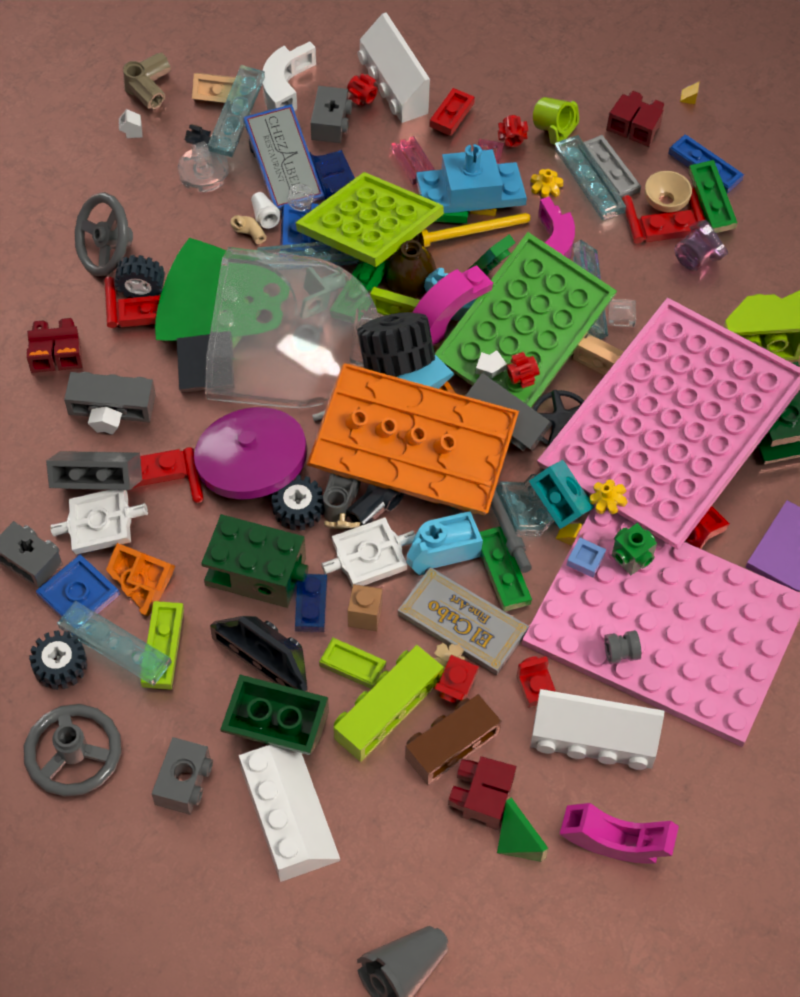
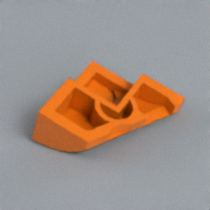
(139, 576)

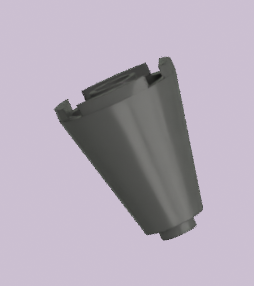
(403, 964)

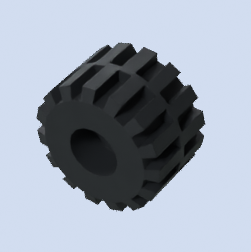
(396, 343)

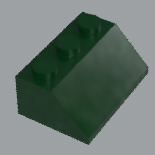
(276, 715)

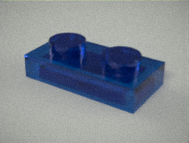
(311, 604)

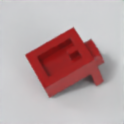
(708, 527)
(532, 677)
(457, 679)

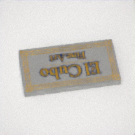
(463, 618)

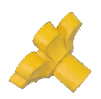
(546, 182)
(608, 496)

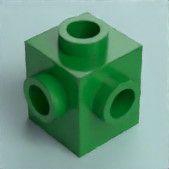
(634, 548)

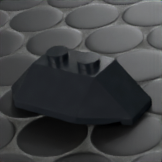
(263, 649)

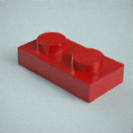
(452, 111)

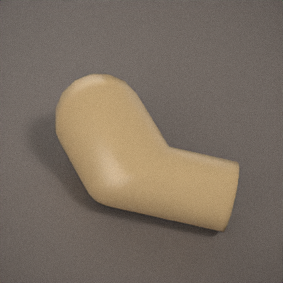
(248, 226)

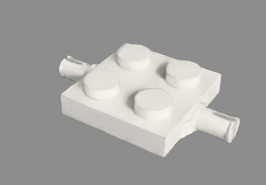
(99, 520)
(369, 552)

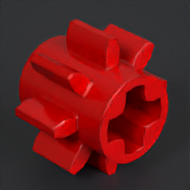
(362, 89)
(512, 130)
(523, 370)

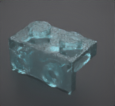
(524, 507)

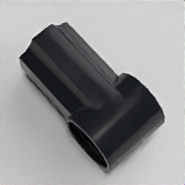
(373, 504)

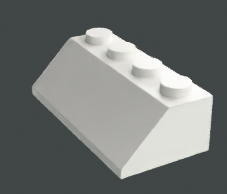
(395, 70)
(596, 729)
(288, 811)

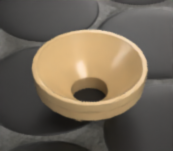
(671, 185)

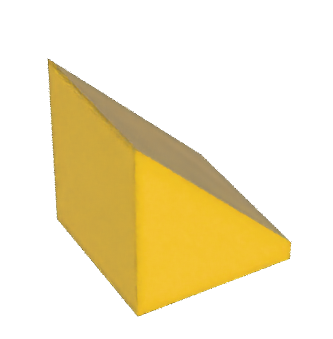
(690, 93)
(569, 533)

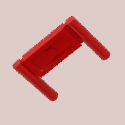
(663, 225)
(130, 310)
(171, 466)

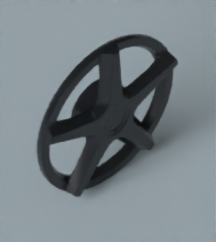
(560, 415)

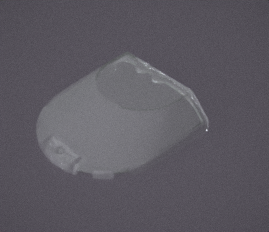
(283, 329)

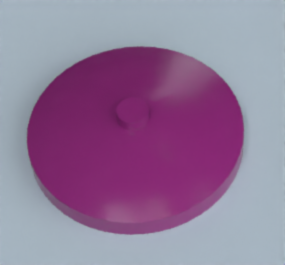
(250, 453)

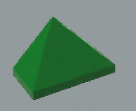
(519, 837)

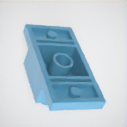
(472, 182)

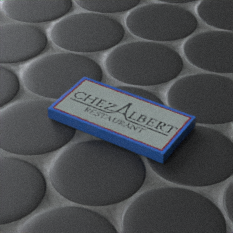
(282, 153)

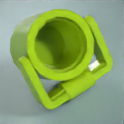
(557, 117)

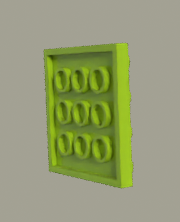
(369, 218)

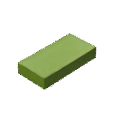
(352, 663)

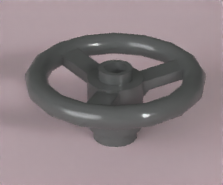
(106, 235)
(71, 749)

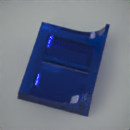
(332, 164)

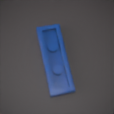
(691, 152)

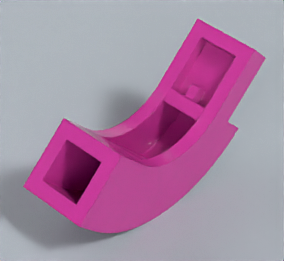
(558, 225)
(449, 296)
(618, 838)

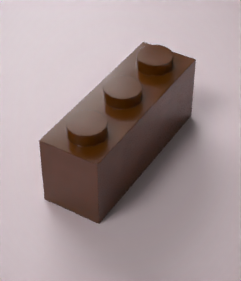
(452, 738)

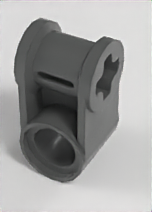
(341, 492)

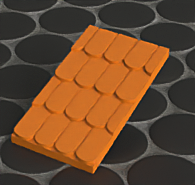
(413, 439)

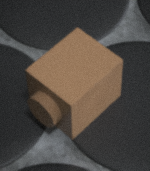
(365, 607)

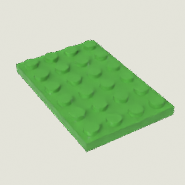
(535, 307)

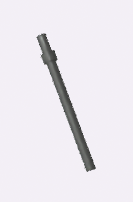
(514, 543)

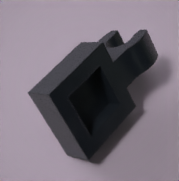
(197, 135)

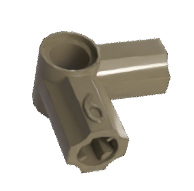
(139, 79)

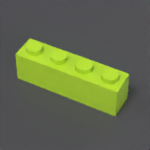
(387, 702)

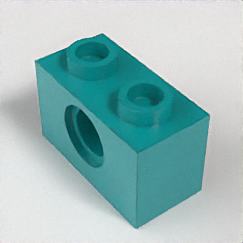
(561, 494)

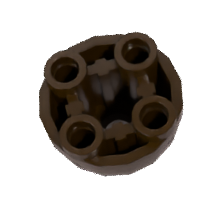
(409, 268)

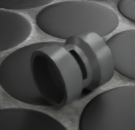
(622, 647)

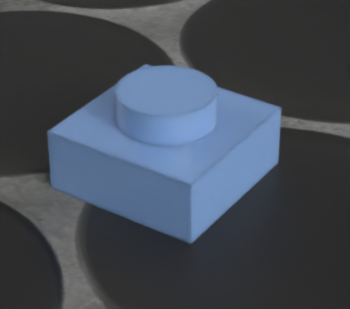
(586, 557)

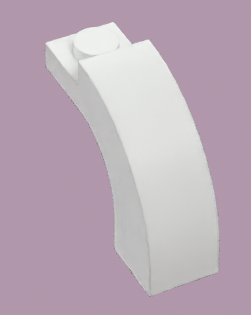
(280, 69)

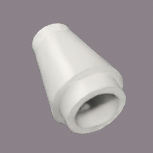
(265, 211)

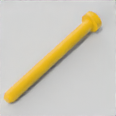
(427, 237)

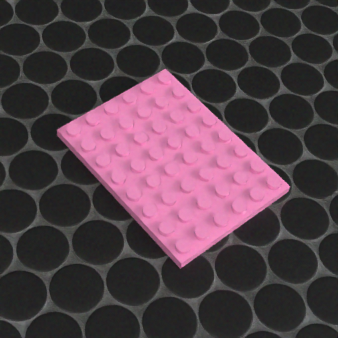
(675, 419)
(702, 625)

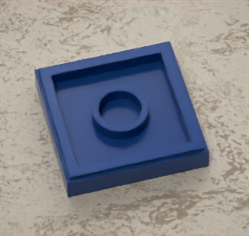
(77, 582)

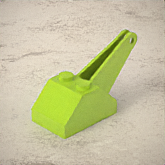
(769, 323)

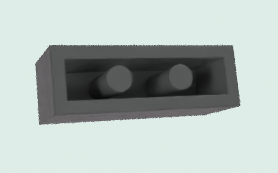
(124, 394)
(529, 426)
(94, 470)

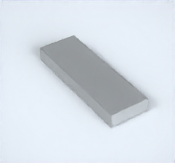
(613, 167)

